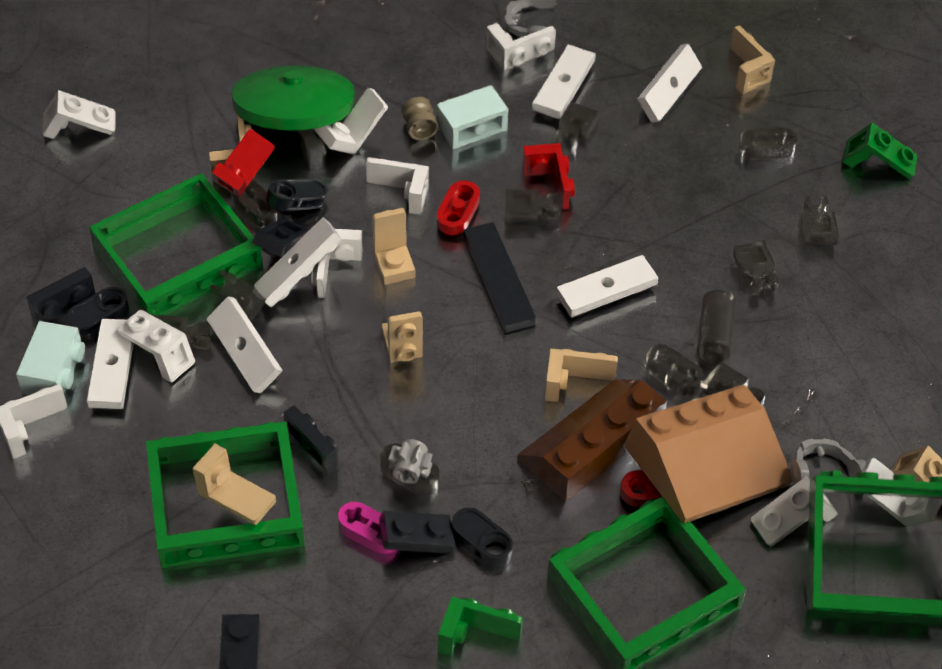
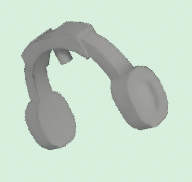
(516, 6)
(823, 446)

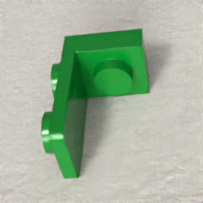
(879, 142)
(471, 613)

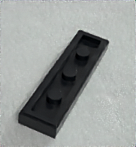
(499, 277)

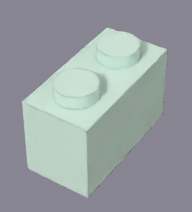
(472, 117)
(50, 358)

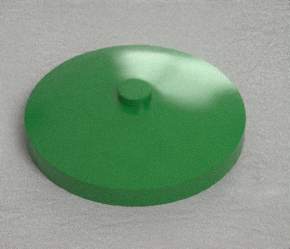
(293, 97)

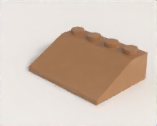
(710, 453)

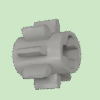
(410, 461)

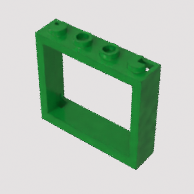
(195, 282)
(869, 484)
(230, 540)
(672, 630)

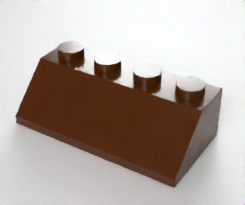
(590, 437)

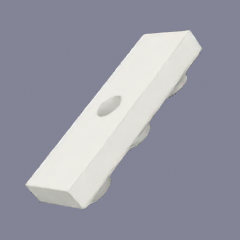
(563, 82)
(669, 83)
(298, 262)
(606, 285)
(244, 345)
(110, 367)

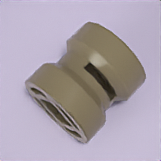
(419, 118)

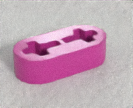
(362, 532)

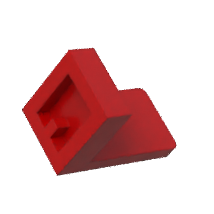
(550, 160)
(243, 163)

